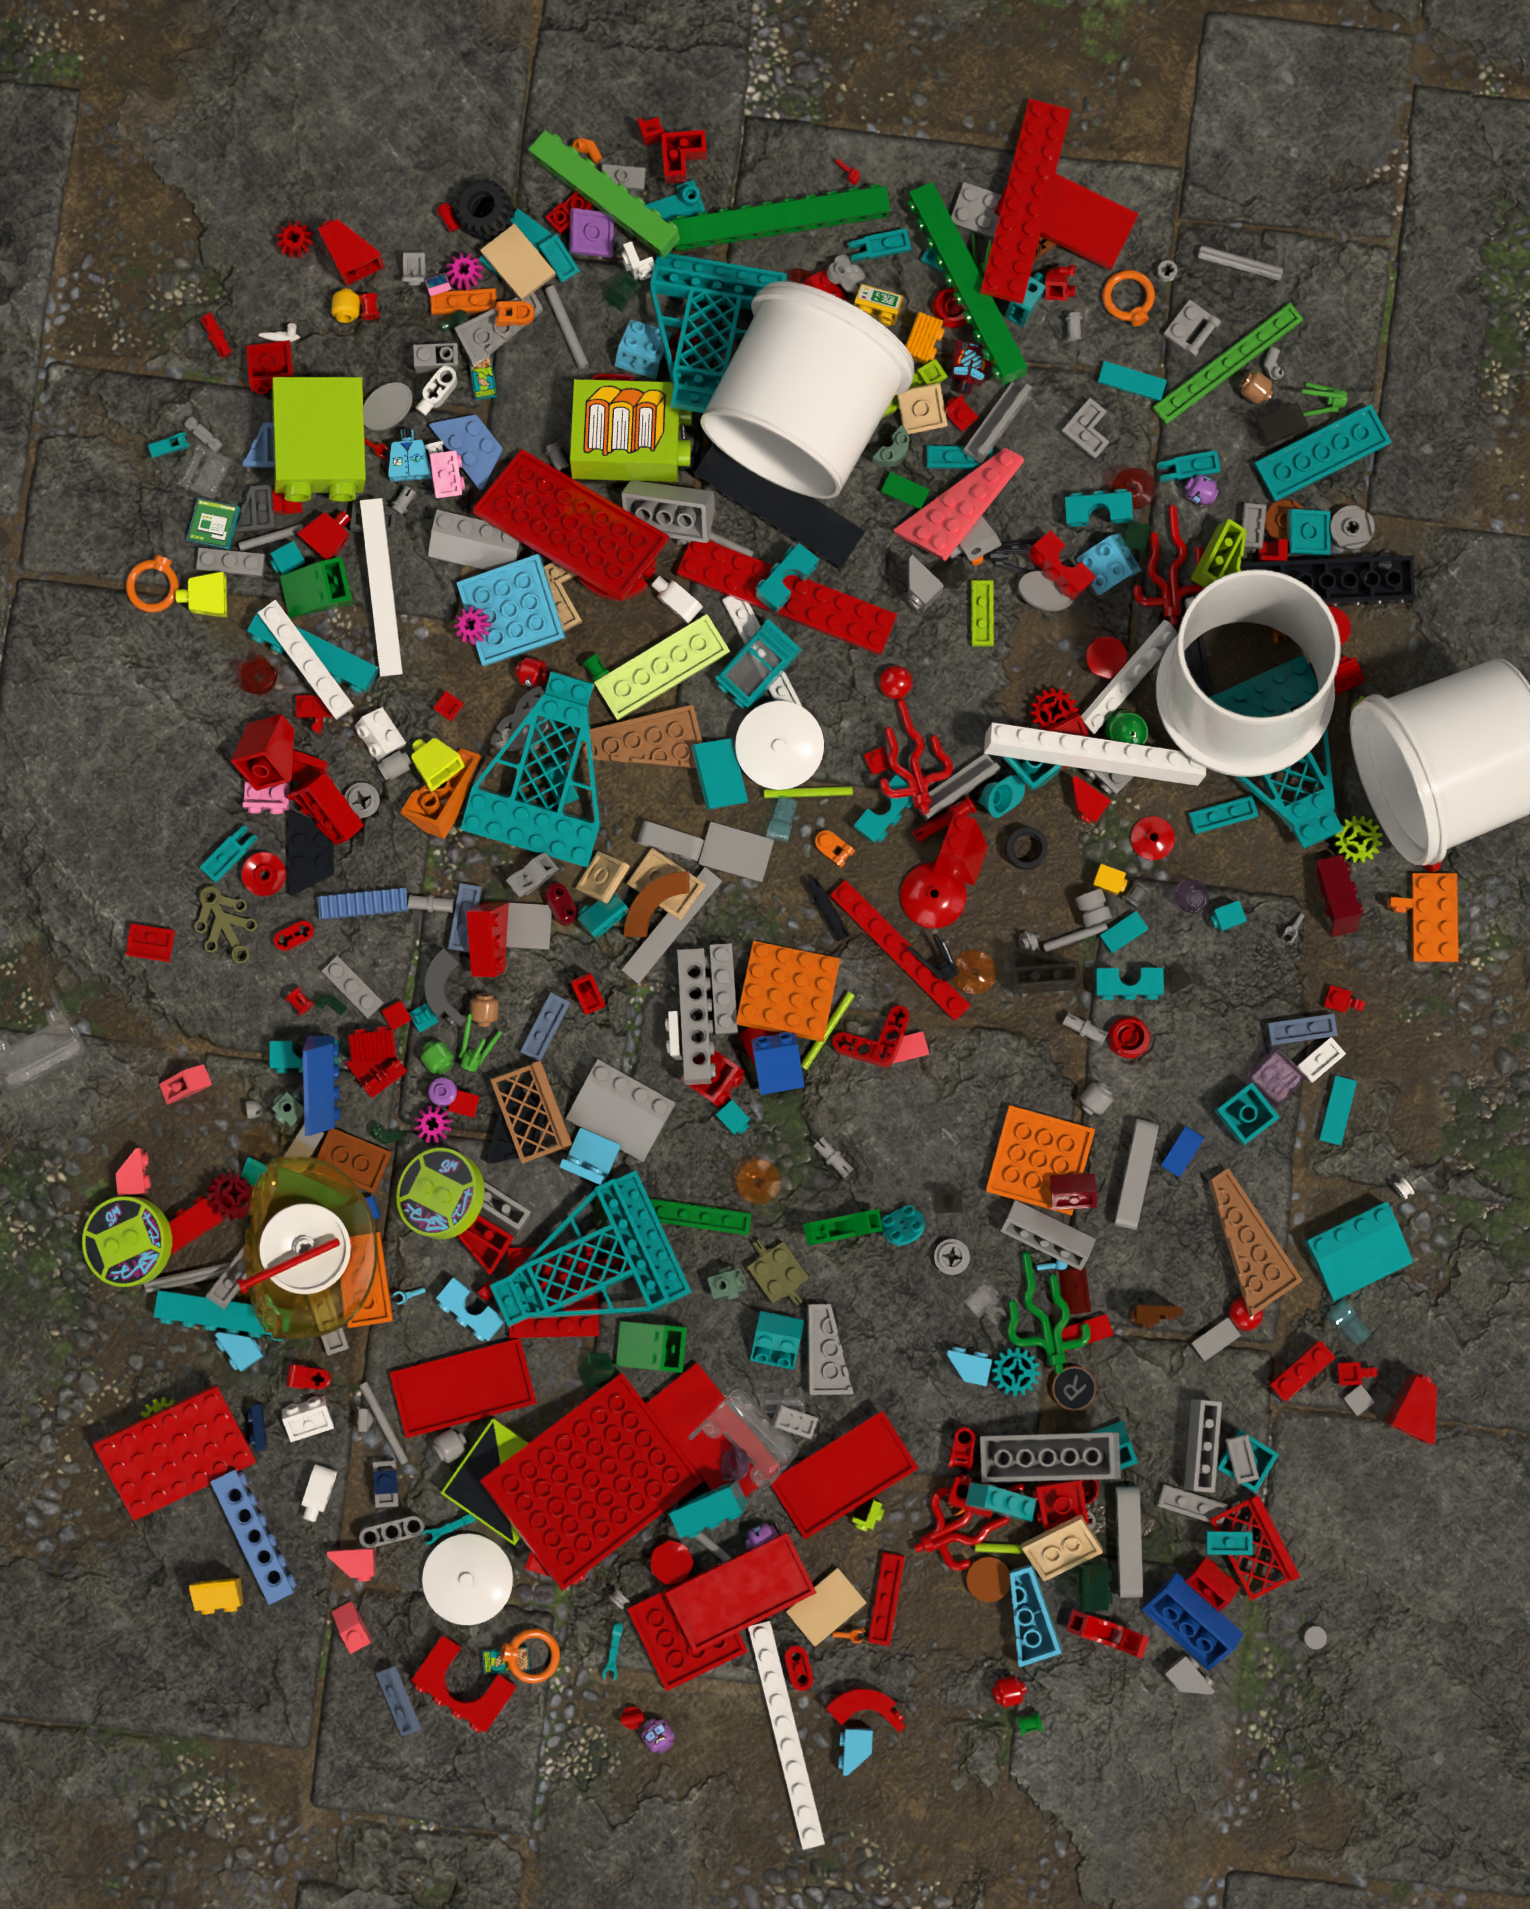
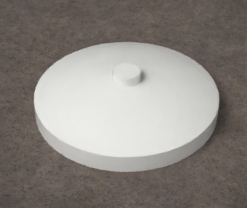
(779, 745)
(297, 1231)
(467, 1579)

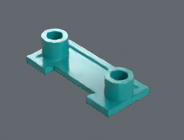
(679, 203)

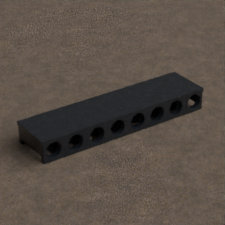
(788, 512)
(1340, 582)

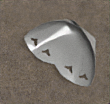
(516, 719)

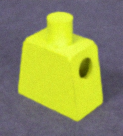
(206, 595)
(435, 762)

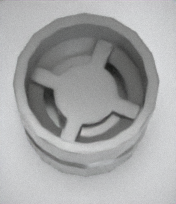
(1093, 907)

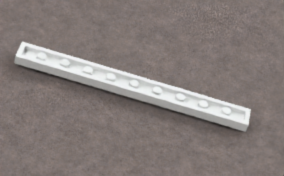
(786, 1735)

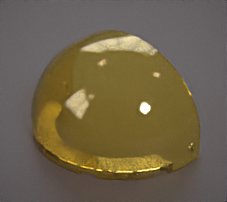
(320, 1183)

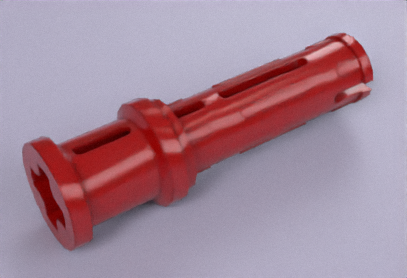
(963, 807)

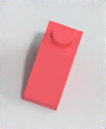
(185, 1084)
(355, 1562)
(351, 1627)

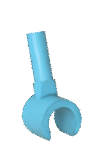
(1059, 1265)
(406, 1295)

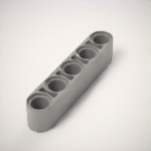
(1136, 1174)
(1129, 1542)

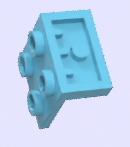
(641, 349)
(1110, 563)
(591, 1156)

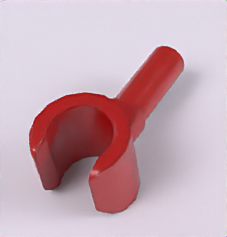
(853, 174)
(378, 449)

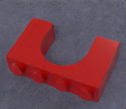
(432, 1679)

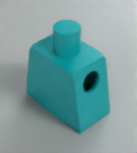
(1021, 313)

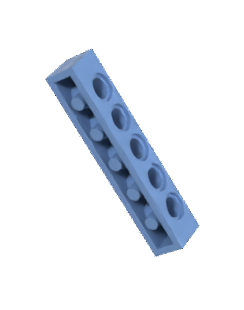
(251, 1549)

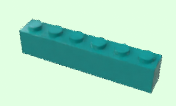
(339, 663)
(202, 1311)

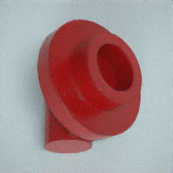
(632, 1717)

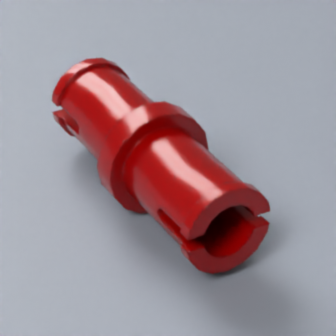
(216, 335)

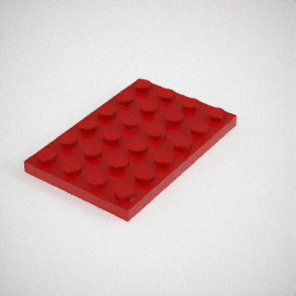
(174, 1452)

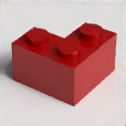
(681, 147)

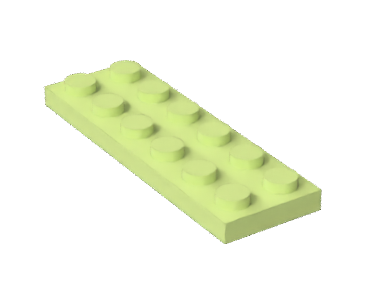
(662, 667)

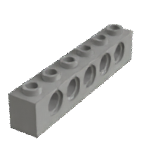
(695, 1073)

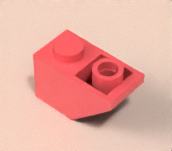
(132, 1176)

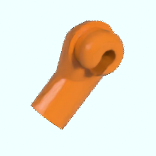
(588, 147)

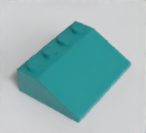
(1359, 1251)

